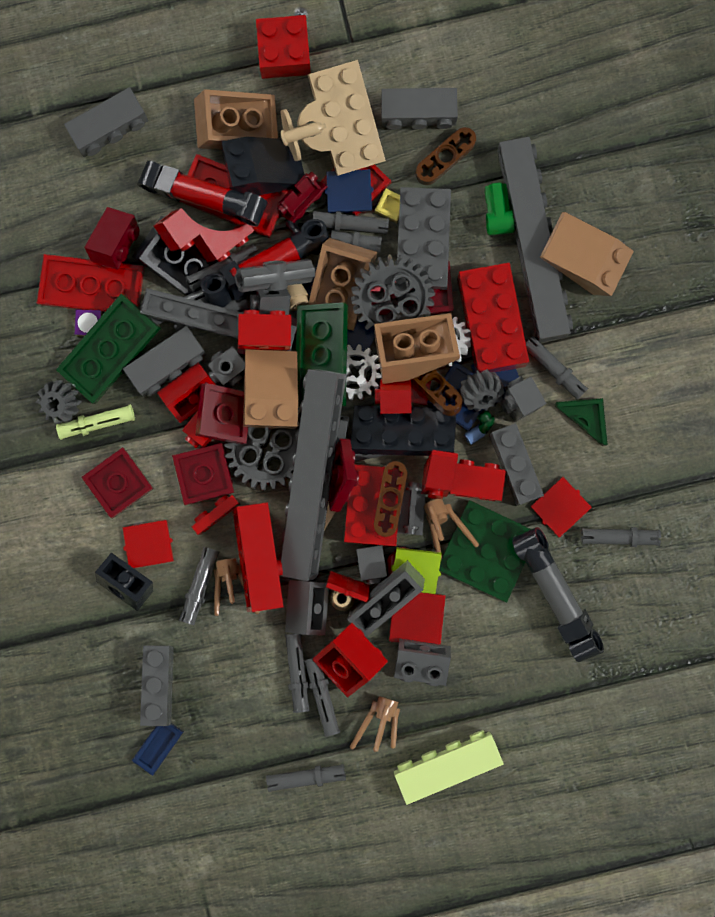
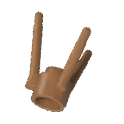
(436, 515)
(227, 571)
(385, 711)

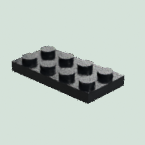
(402, 433)

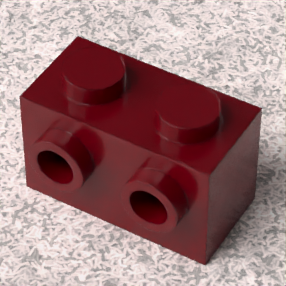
(112, 238)

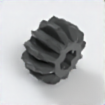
(481, 390)
(49, 399)

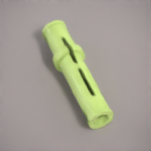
(84, 425)

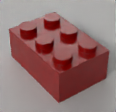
(363, 507)

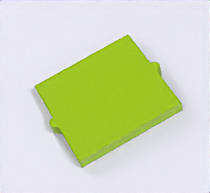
(425, 562)

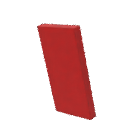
(215, 173)
(86, 284)

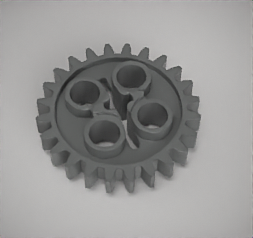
(385, 276)
(264, 476)

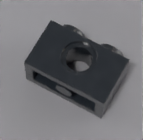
(124, 581)

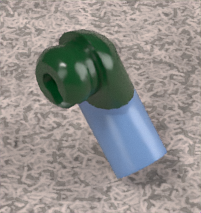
(481, 429)

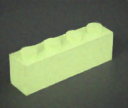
(447, 767)

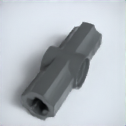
(274, 275)

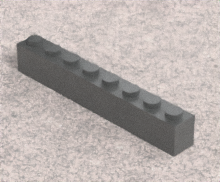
(531, 234)
(312, 473)

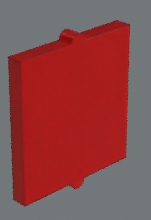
(561, 507)
(148, 544)
(348, 586)

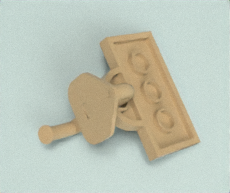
(340, 120)

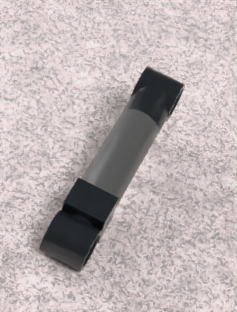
(574, 623)

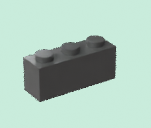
(419, 107)
(106, 123)
(165, 362)
(518, 466)
(387, 598)
(157, 686)

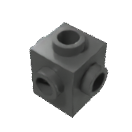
(227, 359)

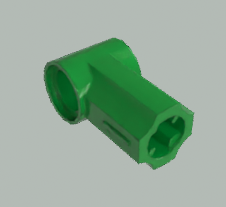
(498, 216)

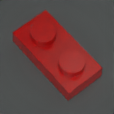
(223, 507)

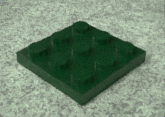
(494, 563)

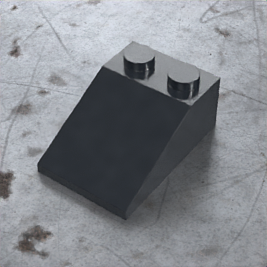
(260, 165)
(170, 265)

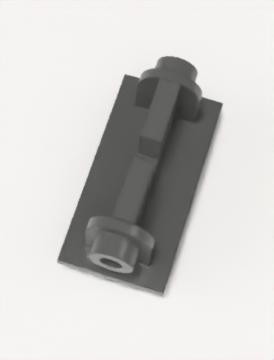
(412, 510)

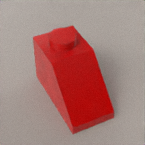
(439, 474)

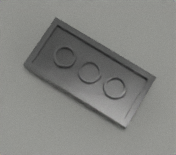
(425, 231)

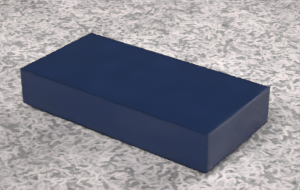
(157, 747)

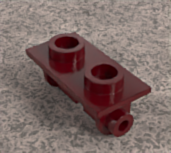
(294, 206)

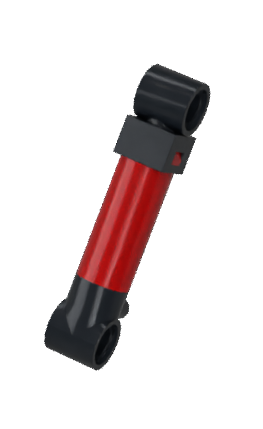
(177, 186)
(303, 242)

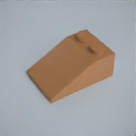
(232, 116)
(586, 255)
(336, 274)
(415, 346)
(270, 389)

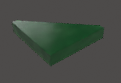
(588, 416)

